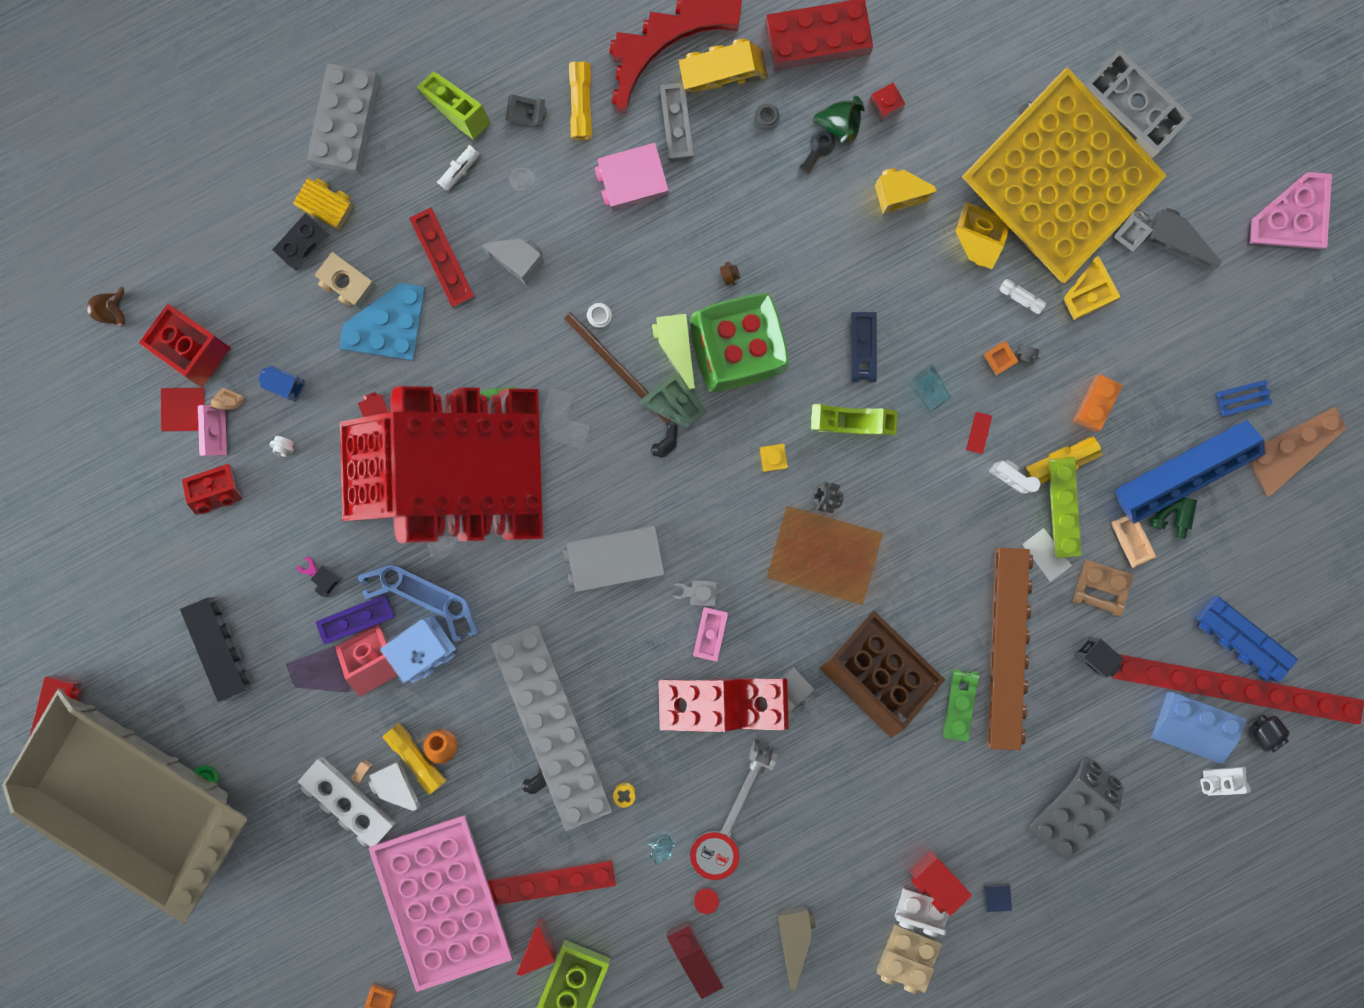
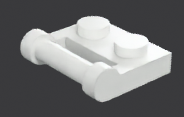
(1009, 473)

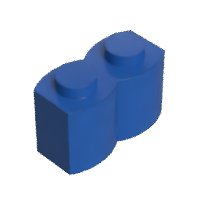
(281, 383)

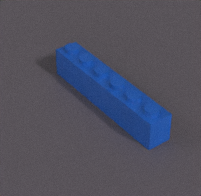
(1190, 471)

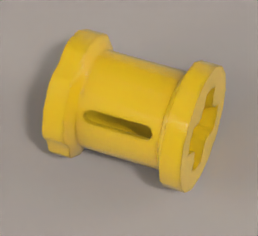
(625, 802)

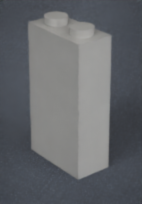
(614, 559)

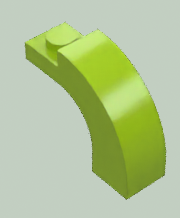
(854, 420)

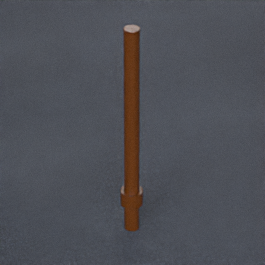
(609, 358)

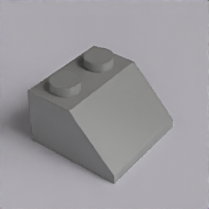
(516, 256)

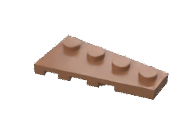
(1295, 448)

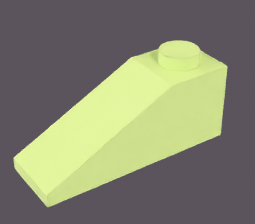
(674, 341)

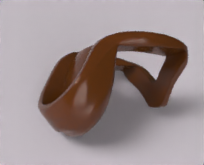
(105, 308)

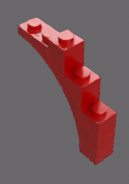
(663, 31)

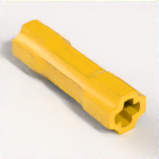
(580, 100)
(425, 772)

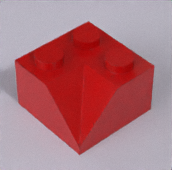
(935, 878)

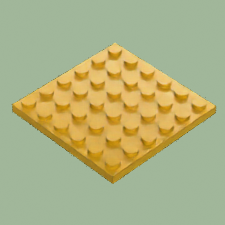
(1064, 175)

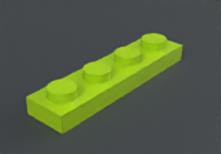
(1064, 507)

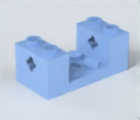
(408, 649)

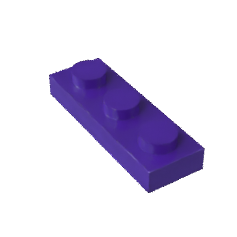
(355, 619)

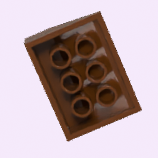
(882, 674)

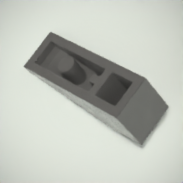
(1179, 237)

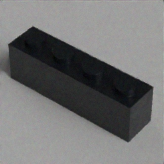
(215, 648)

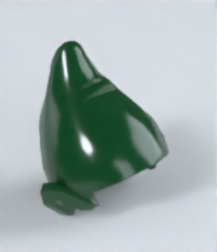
(842, 118)

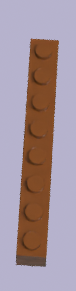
(1008, 648)

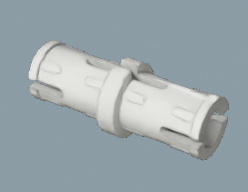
(458, 168)

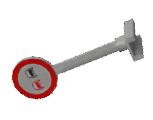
(715, 852)

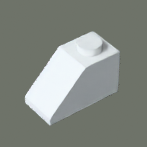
(394, 786)

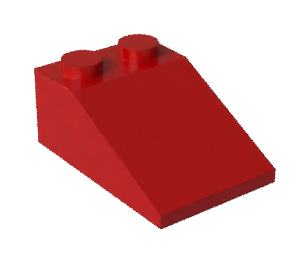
(184, 345)

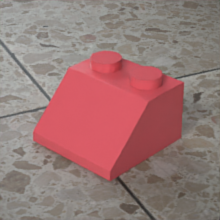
(363, 660)

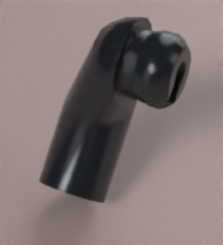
(668, 444)
(534, 784)

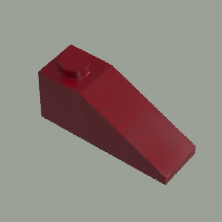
(694, 959)

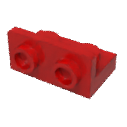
(211, 489)

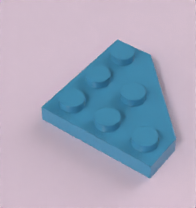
(387, 325)

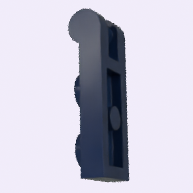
(864, 345)

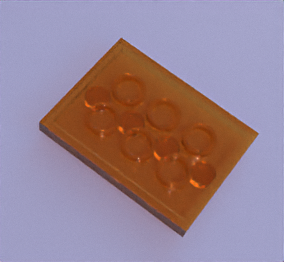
(824, 555)

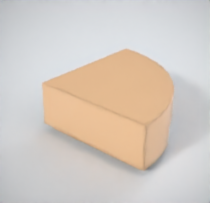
(227, 400)
(361, 771)

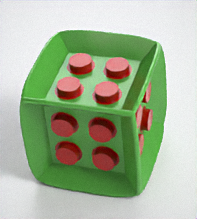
(739, 342)

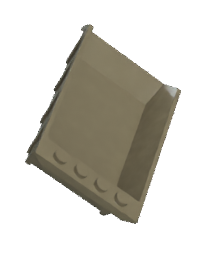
(122, 805)

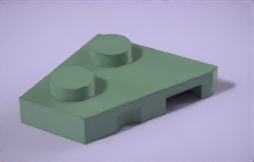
(674, 402)

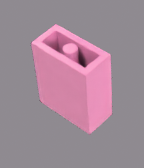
(632, 177)

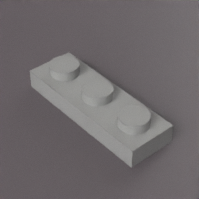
(676, 121)

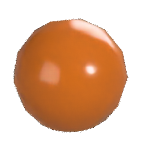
(440, 746)

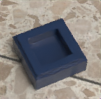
(997, 898)

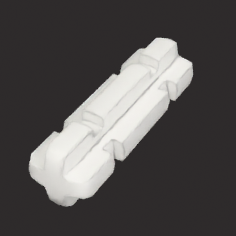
(1022, 296)

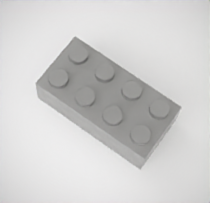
(343, 119)

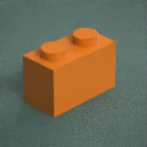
(1097, 403)

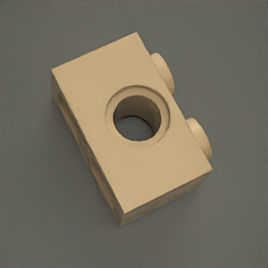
(333, 270)

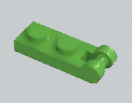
(960, 705)

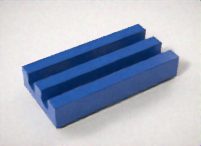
(1264, 392)

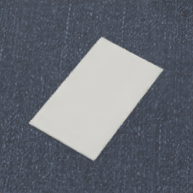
(1042, 548)

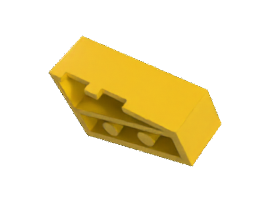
(722, 66)

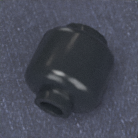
(1270, 733)

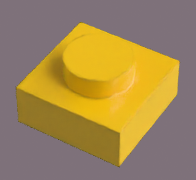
(773, 457)

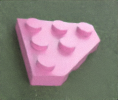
(1297, 215)

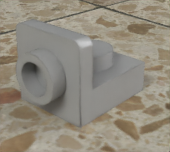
(1135, 229)

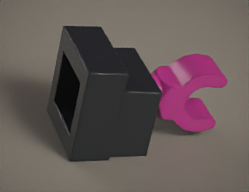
(323, 577)

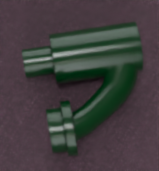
(1184, 517)

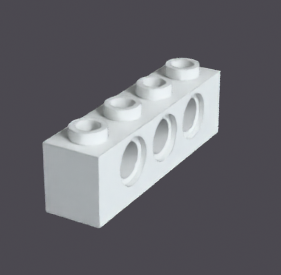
(360, 804)

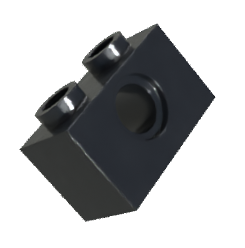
(300, 242)
(1099, 657)

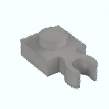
(701, 592)

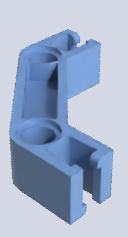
(424, 593)

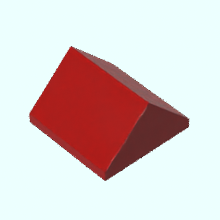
(540, 950)

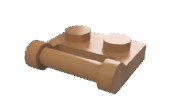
(1106, 580)

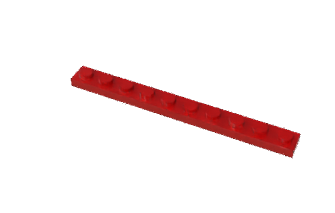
(1240, 689)

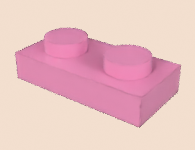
(212, 431)
(710, 634)

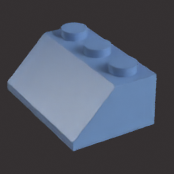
(1198, 727)

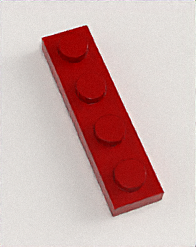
(442, 257)

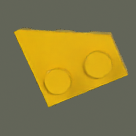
(1091, 291)

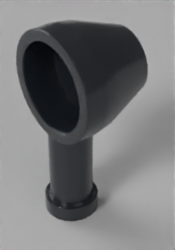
(818, 150)

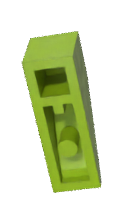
(455, 105)

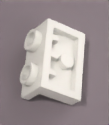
(917, 911)

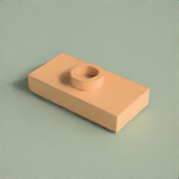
(1133, 541)

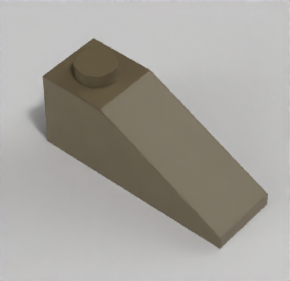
(796, 937)

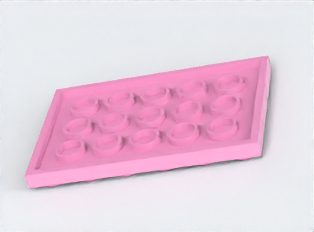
(440, 903)

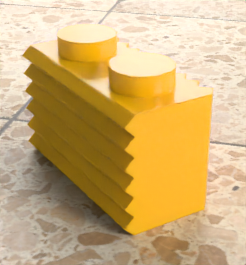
(324, 204)

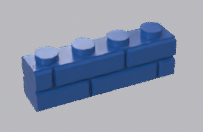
(1246, 639)

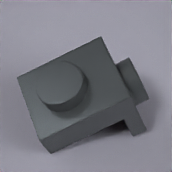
(525, 110)

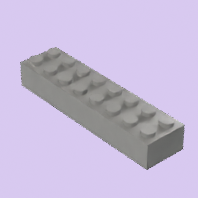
(552, 727)

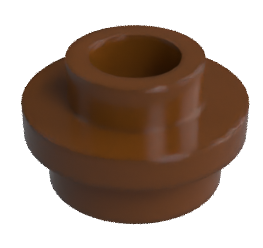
(730, 273)

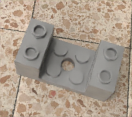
(1155, 121)

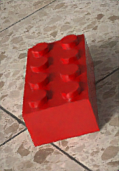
(819, 34)

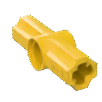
(1082, 452)

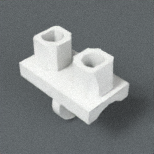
(1225, 781)

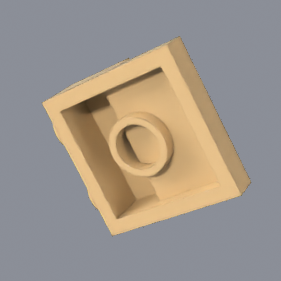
(908, 959)

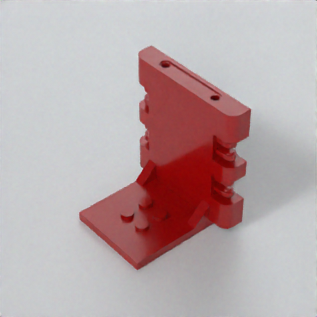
(446, 464)

